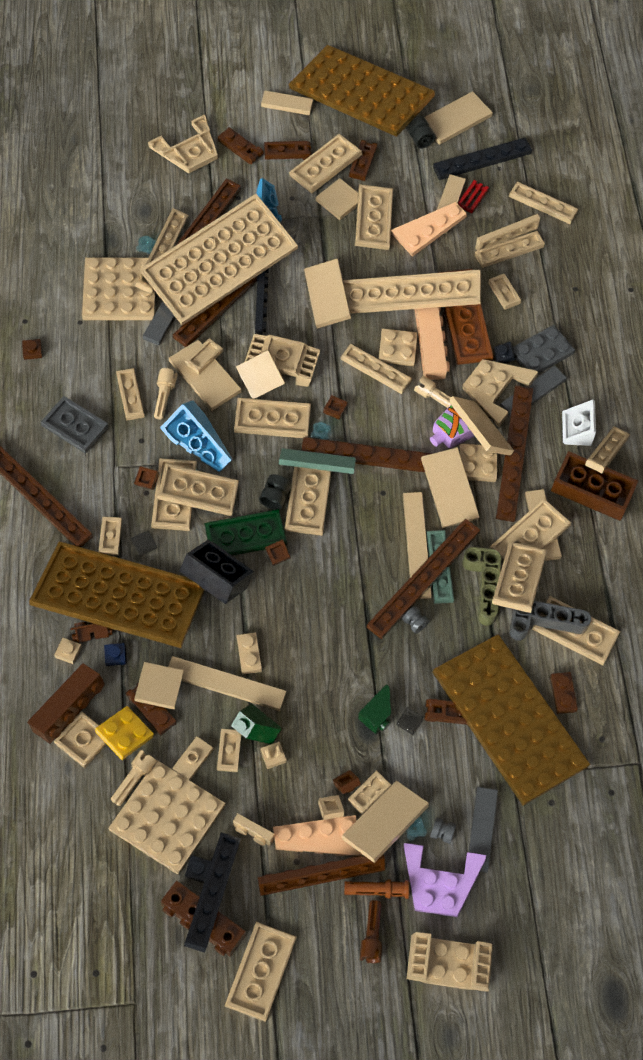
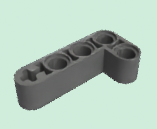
(550, 620)

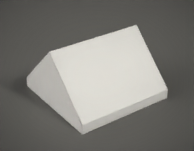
(579, 424)

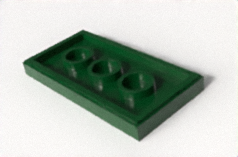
(247, 532)

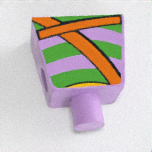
(450, 429)

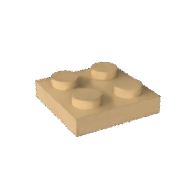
(398, 347)
(478, 463)

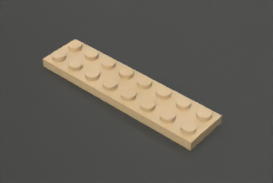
(414, 291)

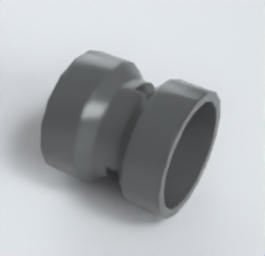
(415, 619)
(443, 830)

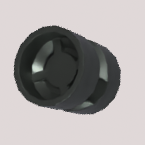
(421, 132)
(274, 492)

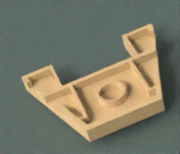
(192, 152)
(489, 382)

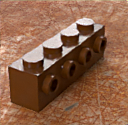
(66, 703)
(182, 903)

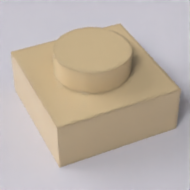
(68, 651)
(331, 807)

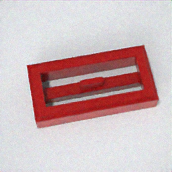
(479, 187)

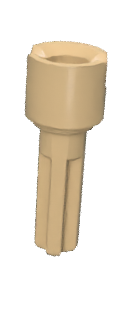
(165, 382)
(430, 390)
(140, 766)

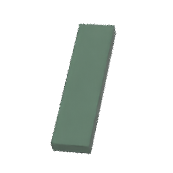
(317, 461)
(442, 587)

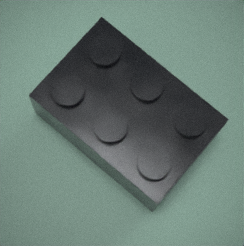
(216, 571)

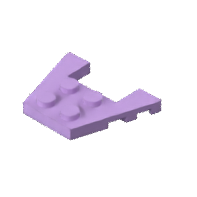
(440, 890)

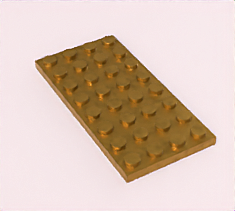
(362, 90)
(118, 594)
(511, 719)

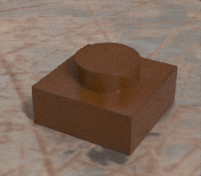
(32, 349)
(335, 407)
(146, 478)
(278, 552)
(346, 782)

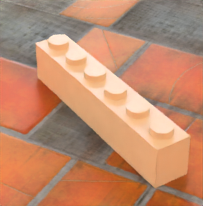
(431, 343)

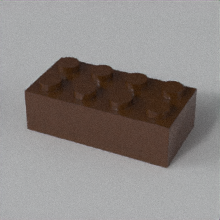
(602, 492)

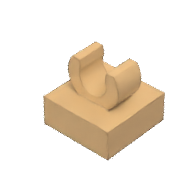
(273, 755)

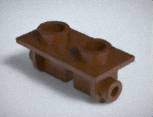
(83, 631)

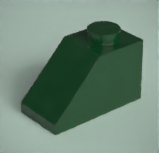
(377, 711)
(256, 725)

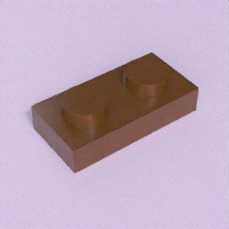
(563, 693)

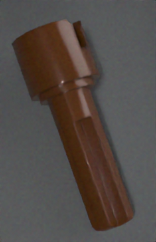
(371, 946)

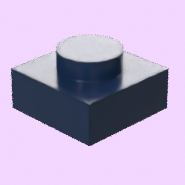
(115, 654)

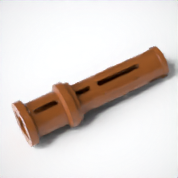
(387, 888)

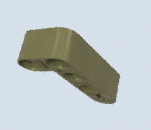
(487, 586)

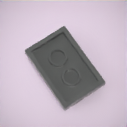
(543, 350)
(74, 424)

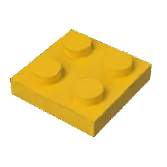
(124, 732)

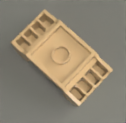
(290, 356)
(450, 962)

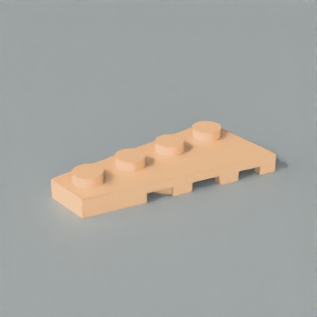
(426, 229)
(316, 837)

